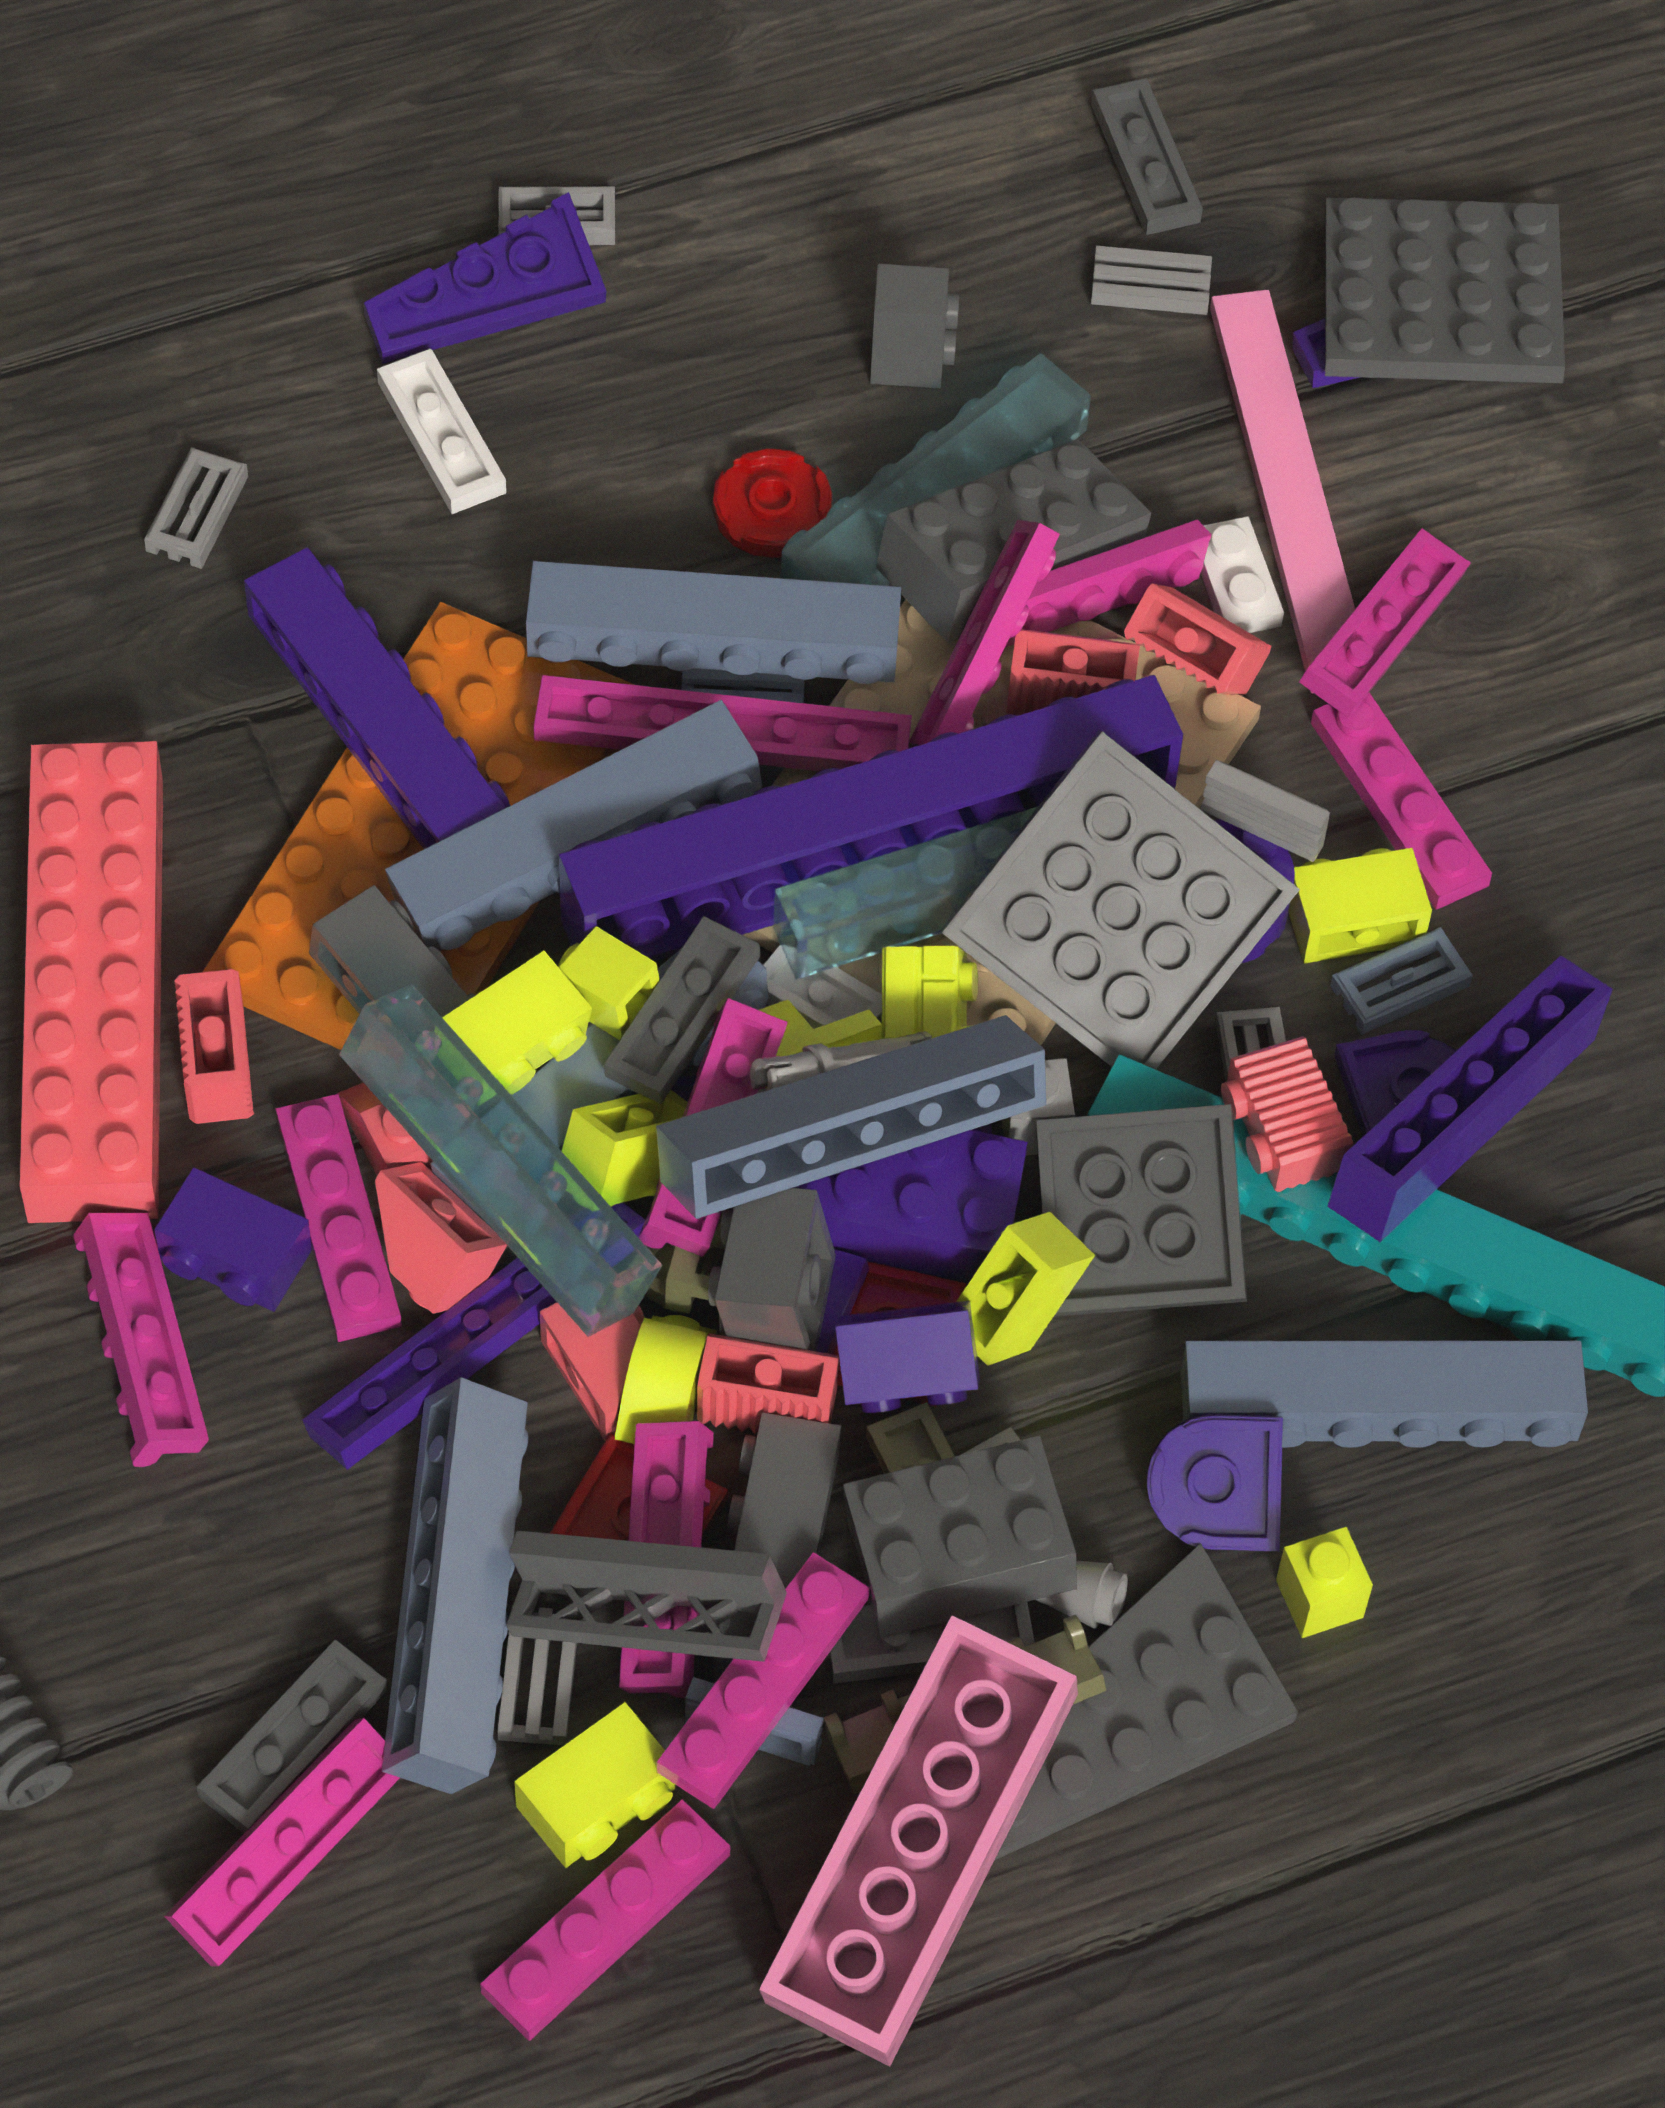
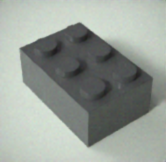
(960, 1536)

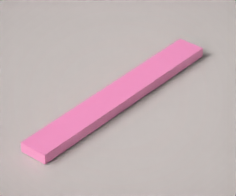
(1283, 468)

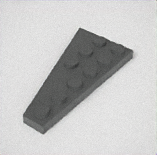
(1179, 1693)

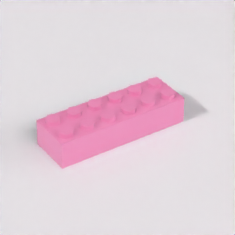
(920, 1840)

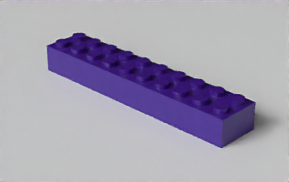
(732, 856)

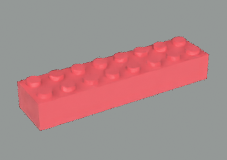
(92, 982)

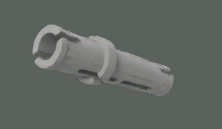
(820, 1059)

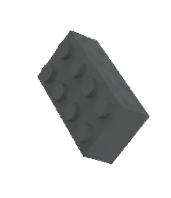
(951, 541)

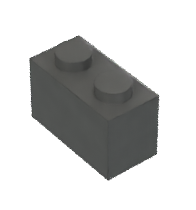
(913, 326)

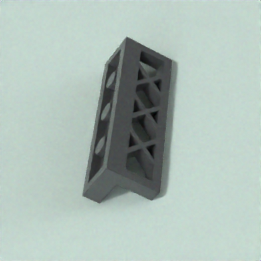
(649, 1574)

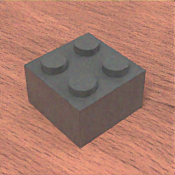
(774, 1270)

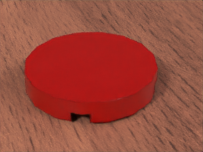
(769, 500)

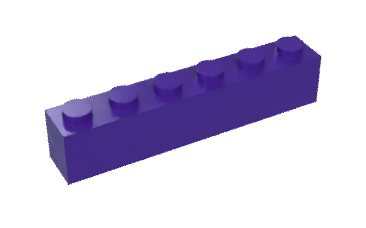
(370, 699)
(1469, 1098)

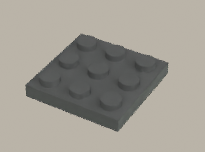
(1152, 1205)

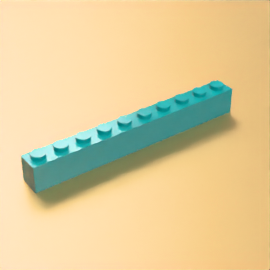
(1448, 1251)

